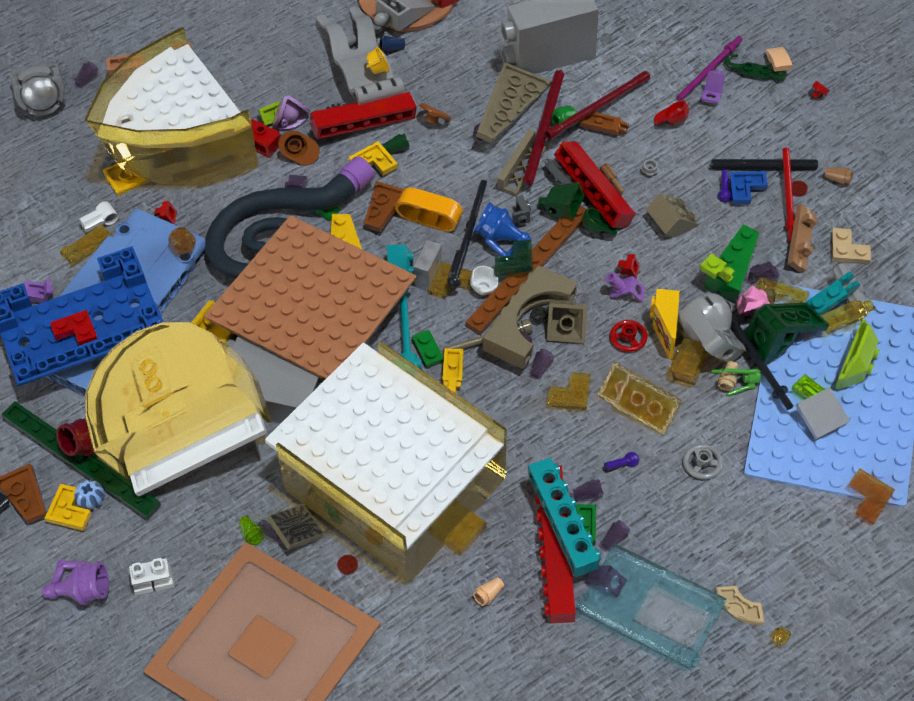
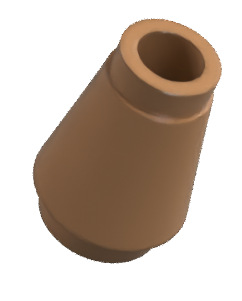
(839, 175)

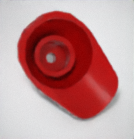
(673, 114)

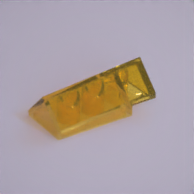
(639, 398)

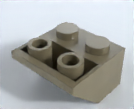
(672, 215)

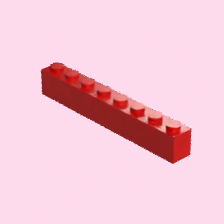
(556, 571)

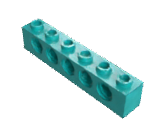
(580, 562)

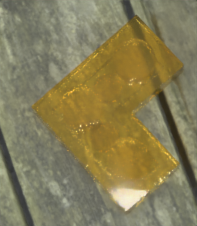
(439, 283)
(573, 397)

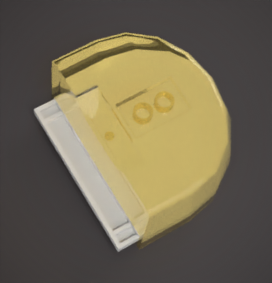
(171, 403)

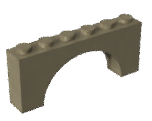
(504, 337)

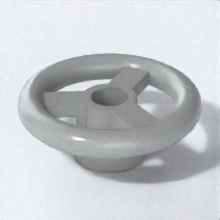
(705, 452)

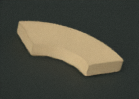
(741, 608)

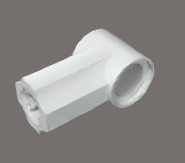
(102, 215)

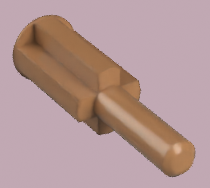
(611, 176)

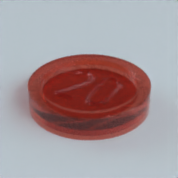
(799, 188)
(347, 564)

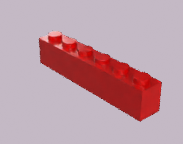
(360, 117)
(595, 184)

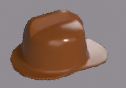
(299, 147)

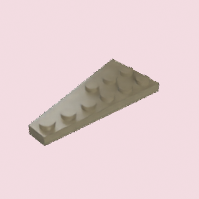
(510, 98)

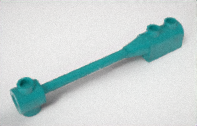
(401, 257)

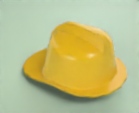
(377, 61)

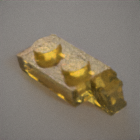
(782, 289)
(847, 315)

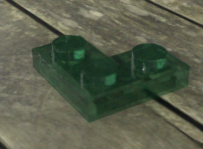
(519, 262)

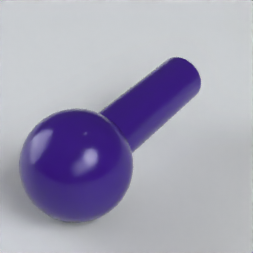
(724, 194)
(631, 459)

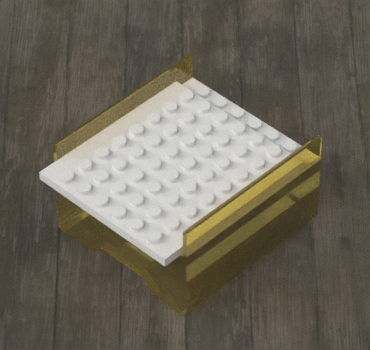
(392, 459)

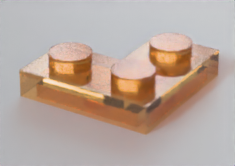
(876, 494)

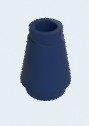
(391, 43)

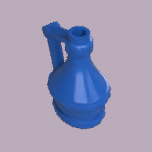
(497, 226)

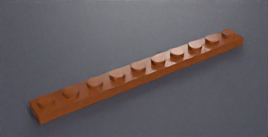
(542, 253)

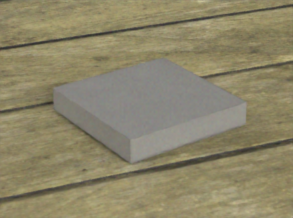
(822, 413)

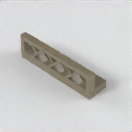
(514, 164)

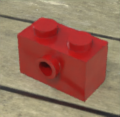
(265, 138)

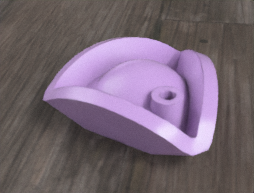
(290, 114)

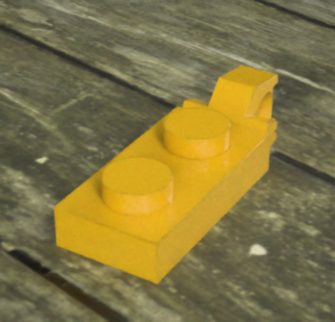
(453, 368)

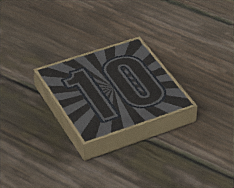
(295, 526)

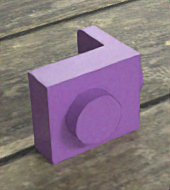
(39, 291)

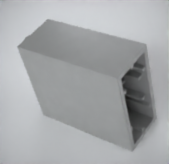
(549, 34)
(281, 381)

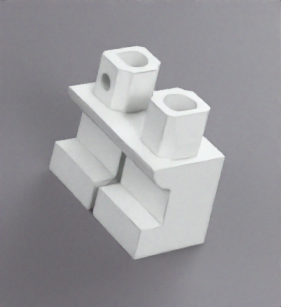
(156, 571)

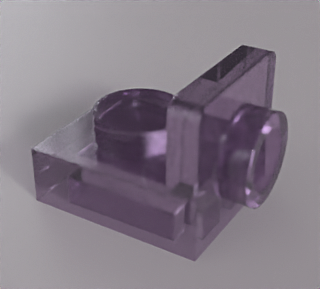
(296, 181)

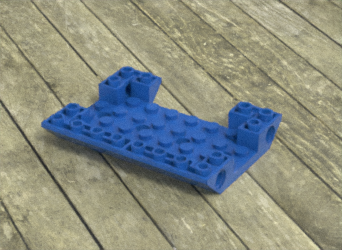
(111, 299)

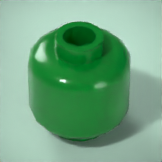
(562, 113)

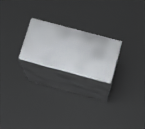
(427, 264)

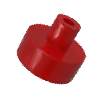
(820, 89)

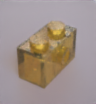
(688, 361)

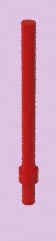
(788, 192)

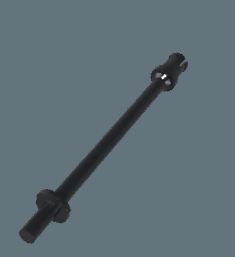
(779, 391)

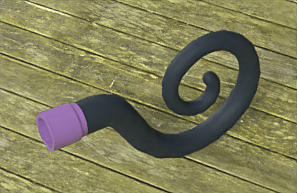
(351, 179)

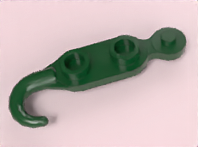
(754, 70)

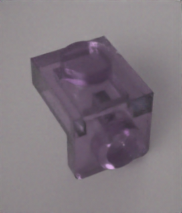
(764, 270)

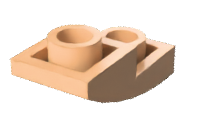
(779, 59)

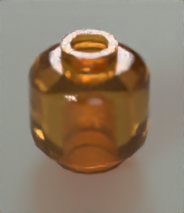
(182, 240)

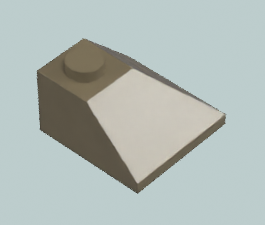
(566, 321)

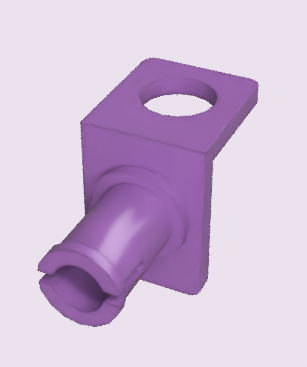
(713, 86)
(624, 286)

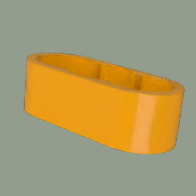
(429, 209)

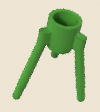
(749, 376)

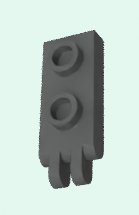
(559, 172)

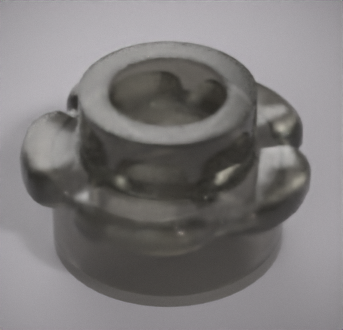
(539, 311)

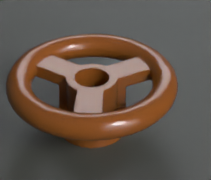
(433, 114)

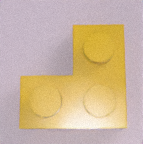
(377, 156)
(64, 512)

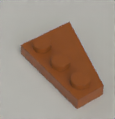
(382, 206)
(24, 492)

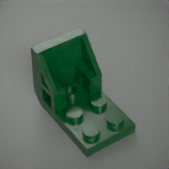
(777, 326)

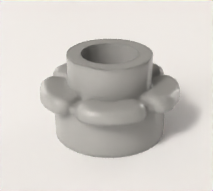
(650, 167)

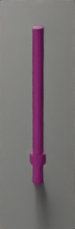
(728, 49)

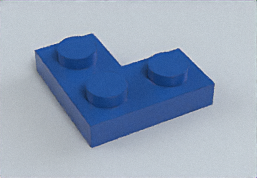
(743, 182)

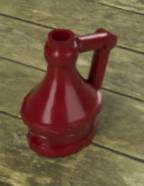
(75, 438)

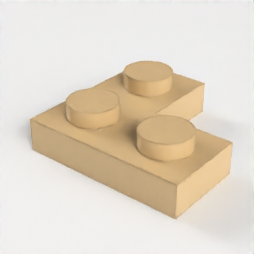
(845, 251)

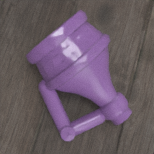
(82, 584)

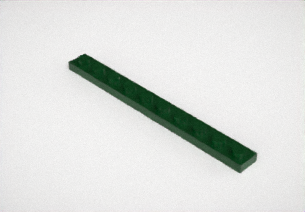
(87, 465)

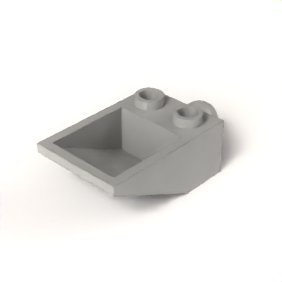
(401, 12)

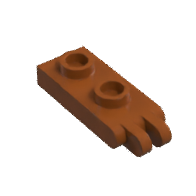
(605, 124)

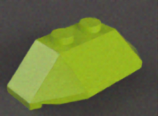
(859, 357)

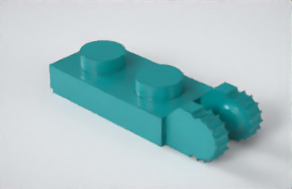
(833, 294)

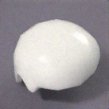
(483, 280)

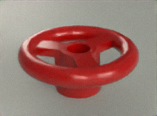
(628, 333)

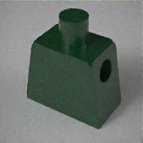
(563, 200)

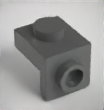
(523, 209)

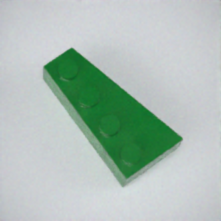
(738, 257)

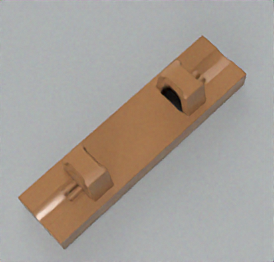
(801, 238)

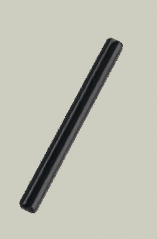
(762, 164)

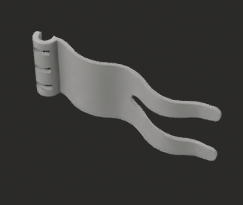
(353, 63)

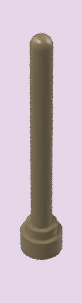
(524, 326)

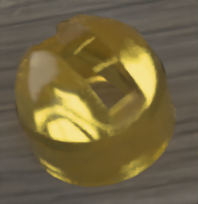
(781, 635)

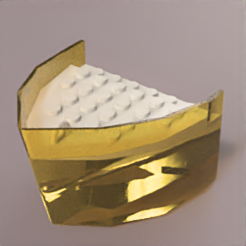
(171, 118)

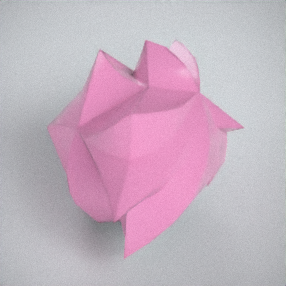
(751, 301)

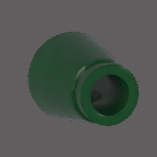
(396, 144)

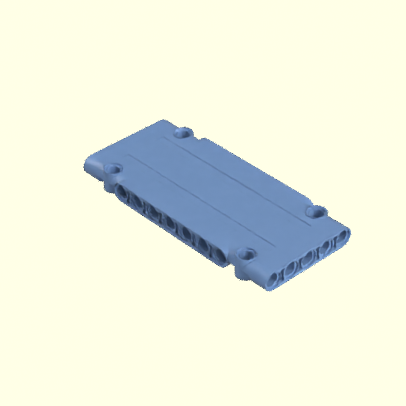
(162, 267)

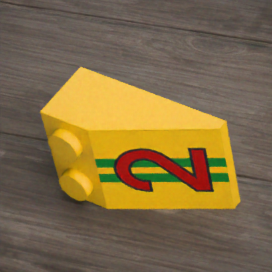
(665, 314)

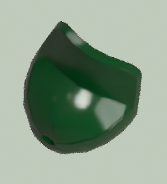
(596, 223)

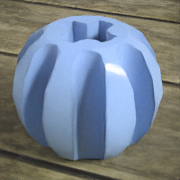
(89, 494)

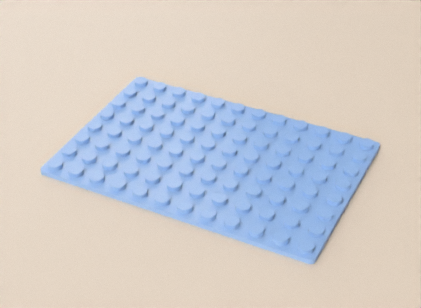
(878, 410)

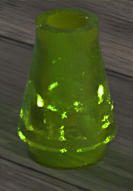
(252, 532)

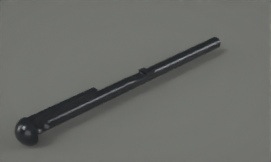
(453, 280)

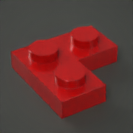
(77, 324)

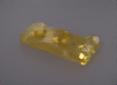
(85, 246)

